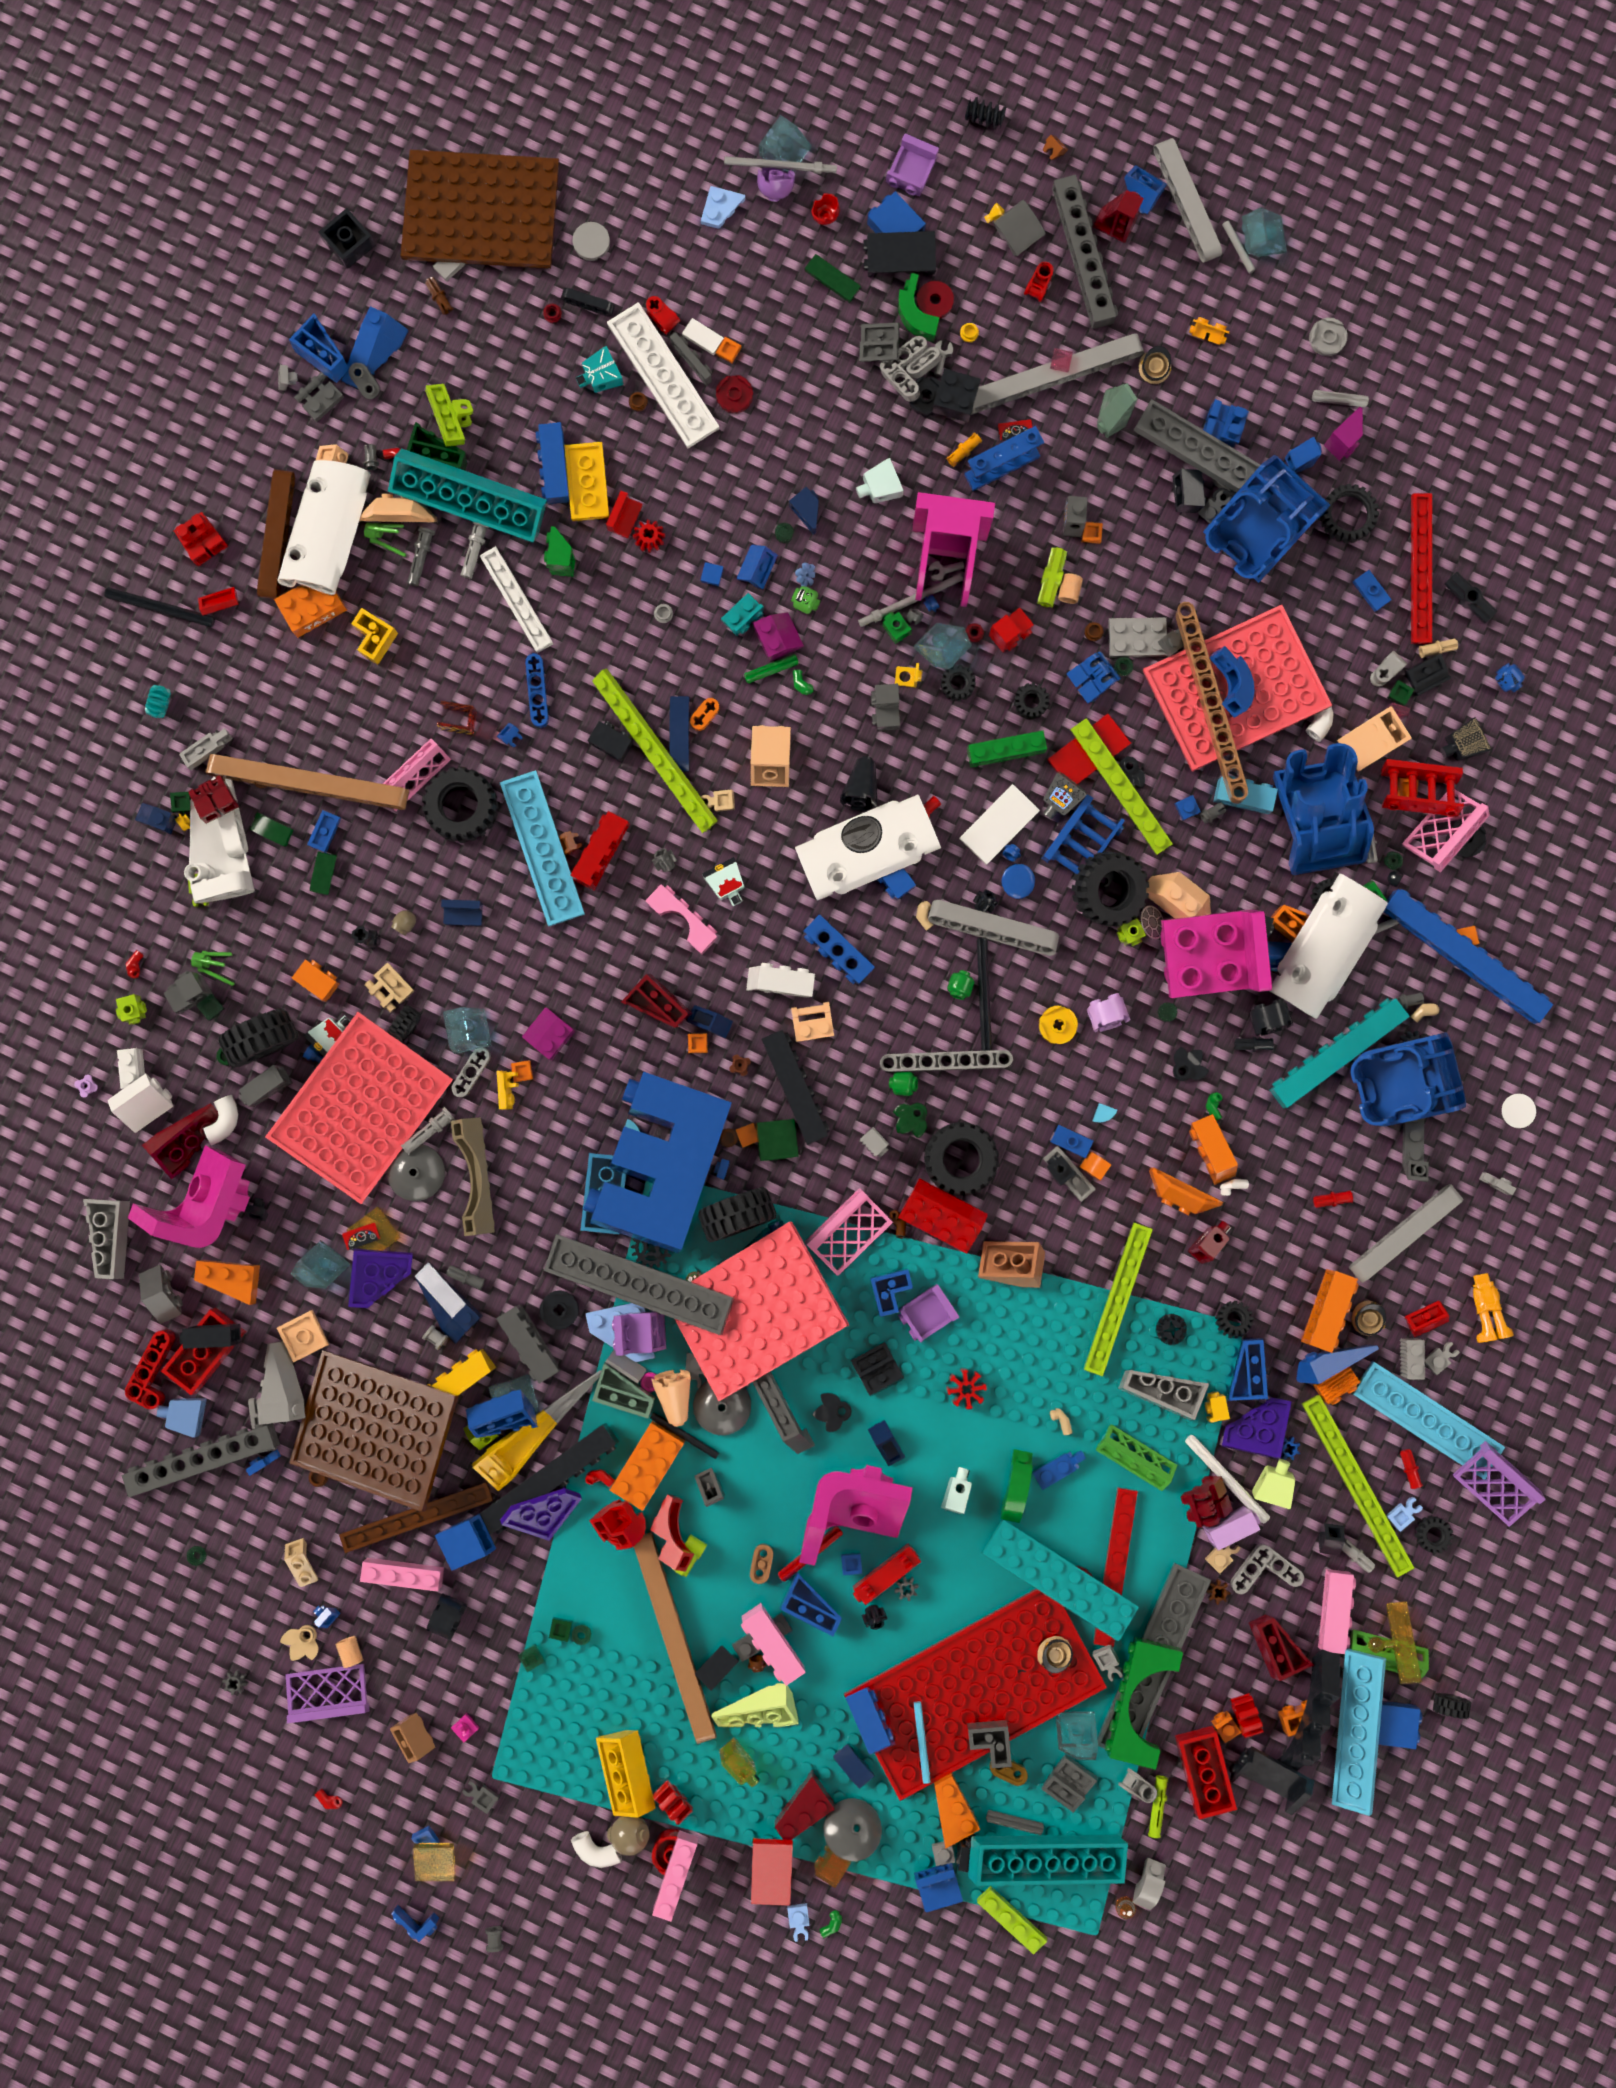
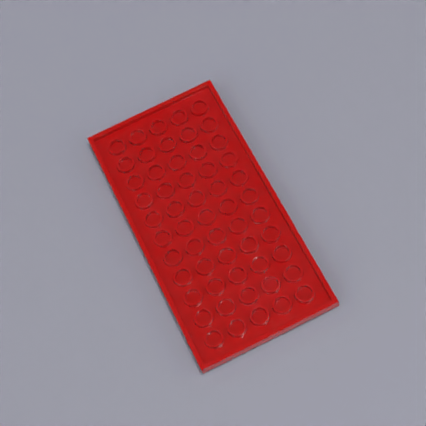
(978, 1680)

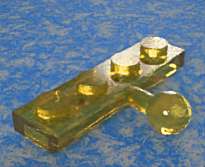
(1401, 1641)

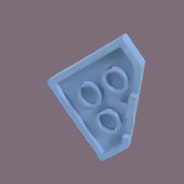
(601, 1326)

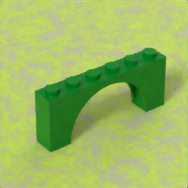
(1144, 1659)

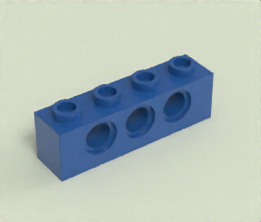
(819, 926)

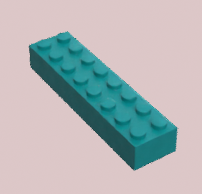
(466, 495)
(1060, 1580)
(1047, 1860)

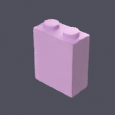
(1233, 1528)

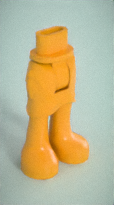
(1487, 1299)

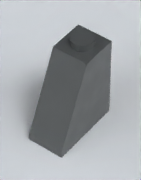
(265, 1085)

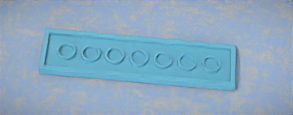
(542, 848)
(1423, 1416)
(1358, 1731)

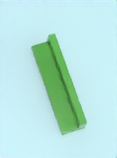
(1136, 1461)
(1389, 1653)

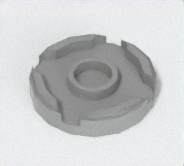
(591, 241)
(1328, 337)

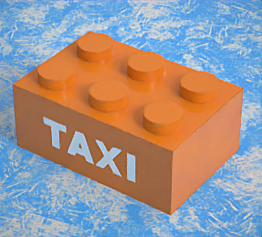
(308, 608)

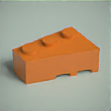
(1289, 921)
(1214, 1149)
(230, 1278)
(954, 1811)

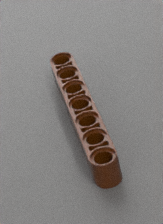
(276, 533)

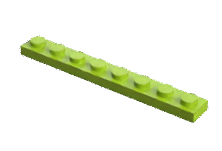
(1121, 786)
(1117, 1299)

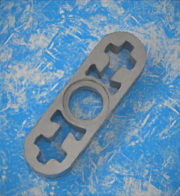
(473, 1057)

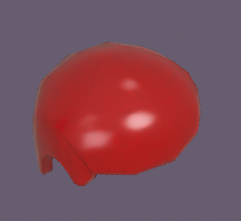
(826, 209)

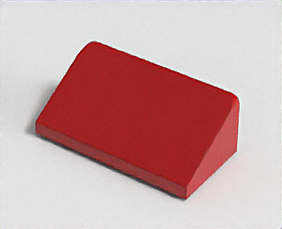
(1427, 1318)

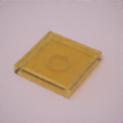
(386, 1231)
(434, 1861)

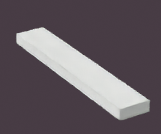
(516, 599)

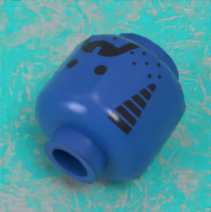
(1509, 677)

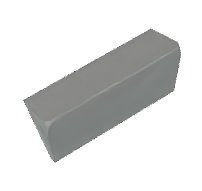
(626, 1366)

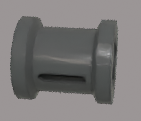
(494, 1939)

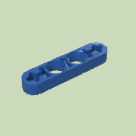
(537, 690)

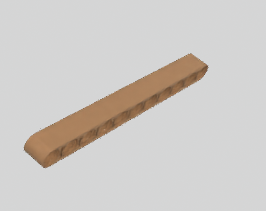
(1211, 693)
(308, 782)
(674, 1639)

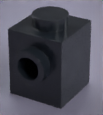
(1331, 1539)

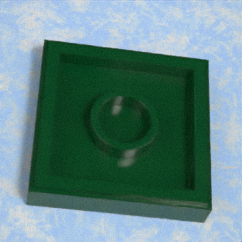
(777, 1139)

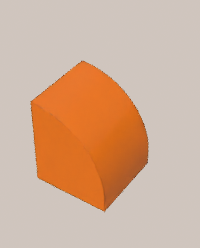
(1095, 1166)

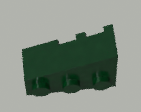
(432, 447)

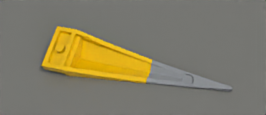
(510, 1453)

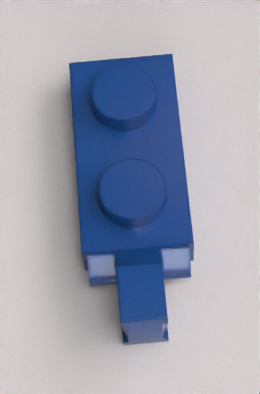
(1058, 1468)

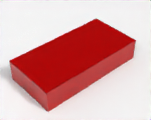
(218, 601)

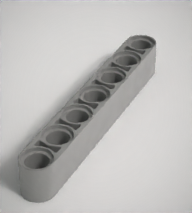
(1187, 200)
(993, 927)
(955, 1061)
(1406, 1233)

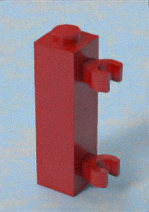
(886, 1574)

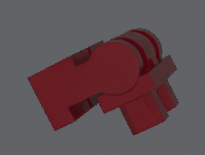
(211, 797)
(1207, 1502)

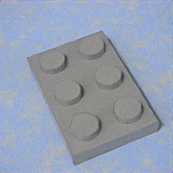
(1136, 637)

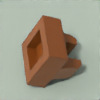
(1057, 146)
(568, 843)

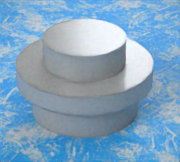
(663, 613)

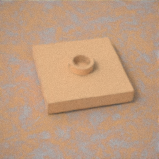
(303, 1336)

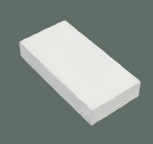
(702, 336)

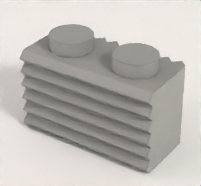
(874, 1142)
(1412, 1358)

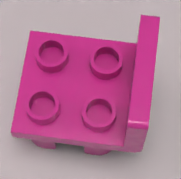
(1216, 953)

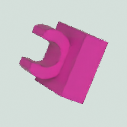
(465, 1727)

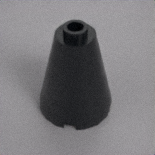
(861, 786)

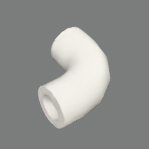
(1321, 725)
(226, 1120)
(593, 1854)

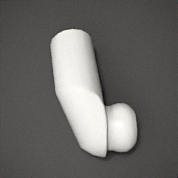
(1233, 1184)

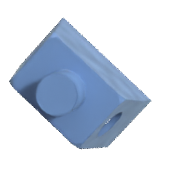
(184, 1415)

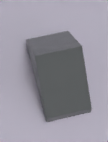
(709, 1487)

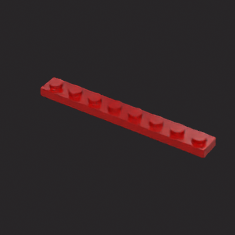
(1421, 568)
(1118, 1549)

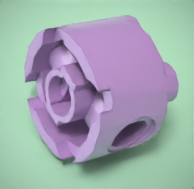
(1108, 1013)

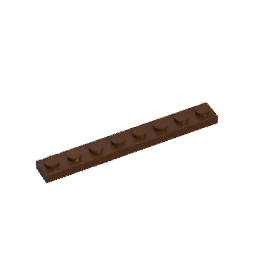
(414, 1518)

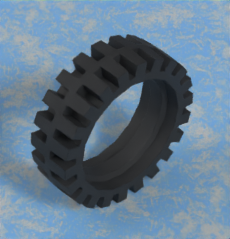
(1367, 501)

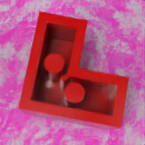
(1011, 629)

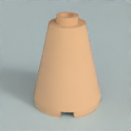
(673, 1394)

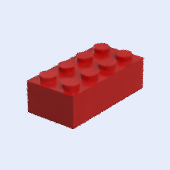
(943, 1216)
(194, 1366)
(1205, 1772)

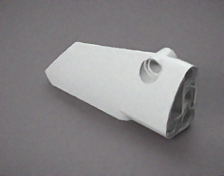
(219, 855)

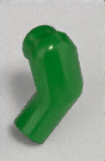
(800, 685)
(1212, 1105)
(833, 1926)

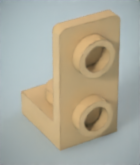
(298, 1563)

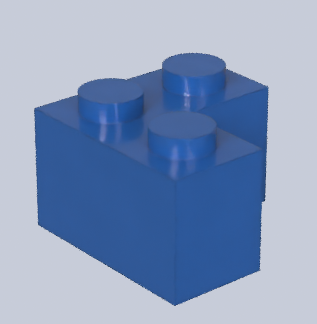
(884, 1288)

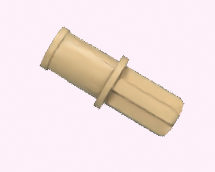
(1438, 647)

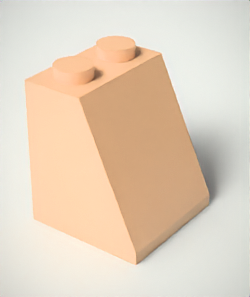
(770, 756)

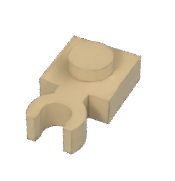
(721, 801)
(1221, 1558)

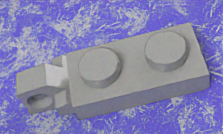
(201, 750)

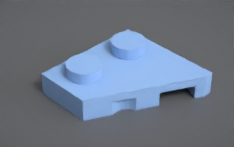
(720, 206)

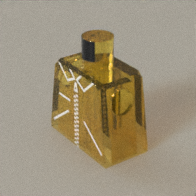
(738, 1763)

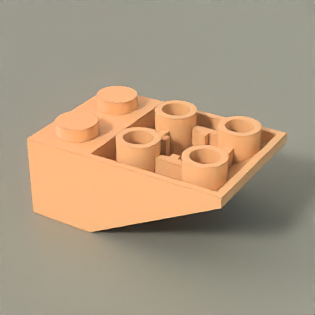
(1376, 737)

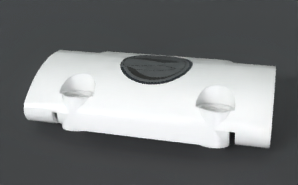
(867, 847)

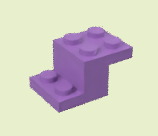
(639, 1333)

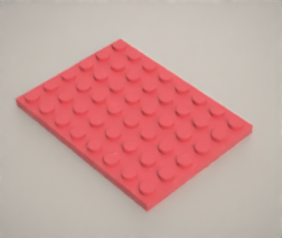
(1283, 685)
(359, 1107)
(775, 1312)

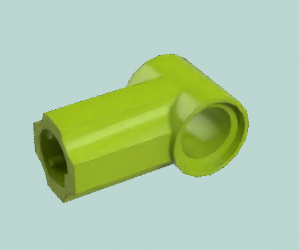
(695, 1546)

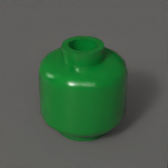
(960, 985)
(903, 1083)

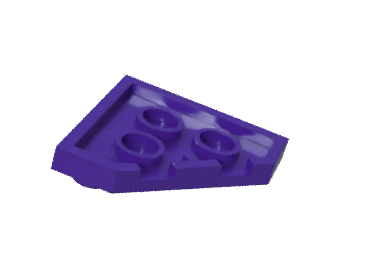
(376, 1274)
(1260, 1430)
(542, 1514)

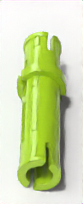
(1158, 1807)

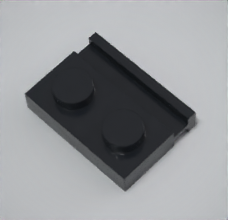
(1428, 674)

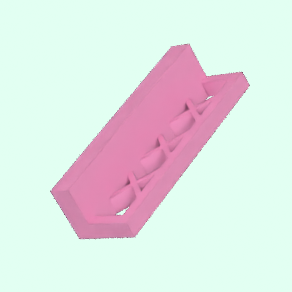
(414, 764)

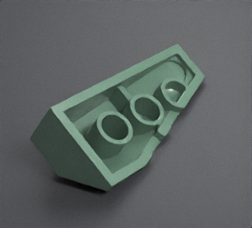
(1116, 409)

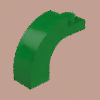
(913, 319)
(1018, 1486)

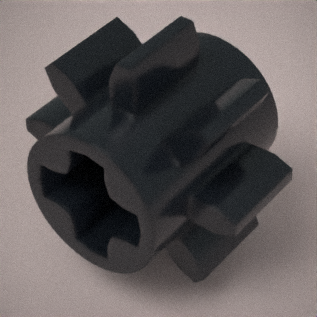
(985, 901)
(874, 1617)

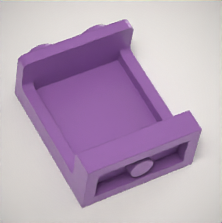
(912, 165)
(927, 1313)

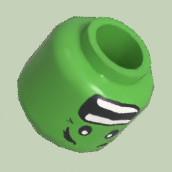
(805, 600)

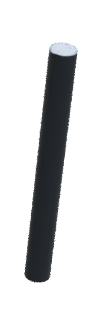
(684, 1435)

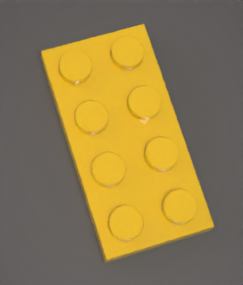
(586, 481)

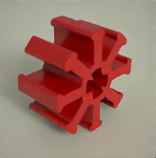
(966, 1382)
(1247, 1715)
(672, 1802)

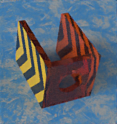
(463, 708)

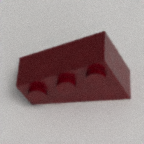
(657, 1001)
(1278, 1649)

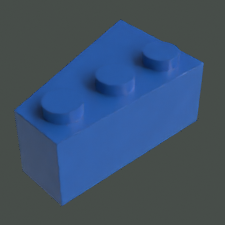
(318, 349)
(1250, 1372)
(501, 1414)
(809, 1606)
(870, 1720)

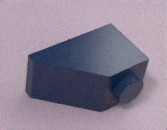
(806, 508)
(156, 818)
(710, 1021)
(886, 1443)

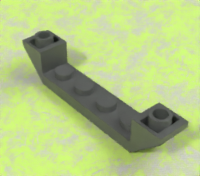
(1413, 1151)
(781, 1415)

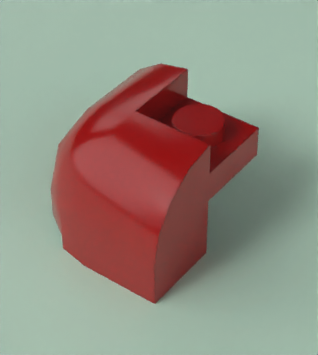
(619, 1524)

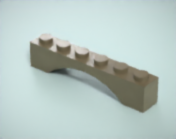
(478, 1214)

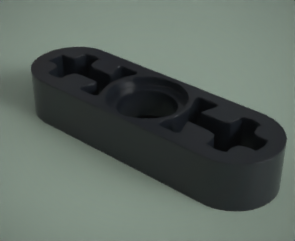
(587, 302)

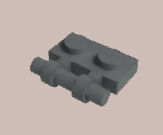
(322, 401)

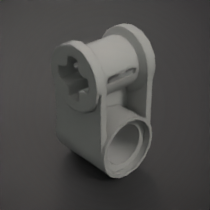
(1388, 668)
(1138, 1786)

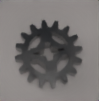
(641, 1256)

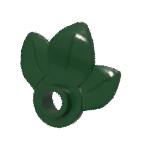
(909, 1121)

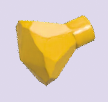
(996, 212)

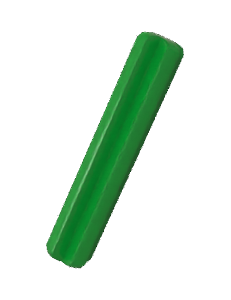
(771, 668)

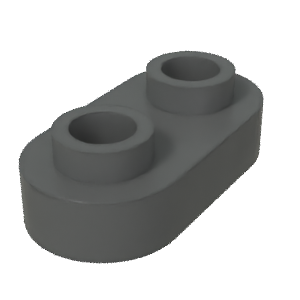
(364, 380)

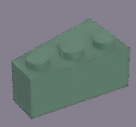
(622, 1393)

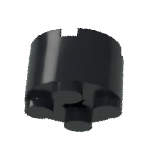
(1270, 1018)
(446, 1616)

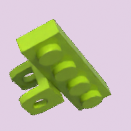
(449, 414)

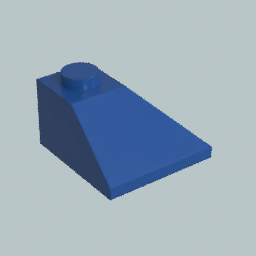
(1146, 186)

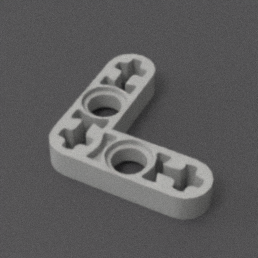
(898, 368)
(1268, 1562)

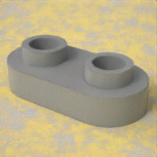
(924, 362)

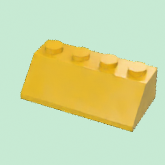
(466, 1373)
(626, 1773)

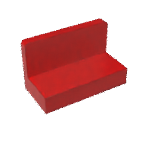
(623, 515)

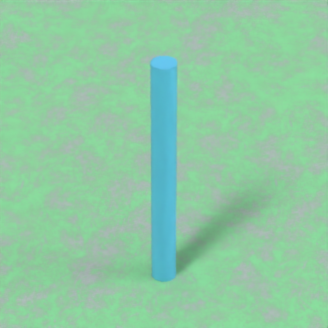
(922, 1742)

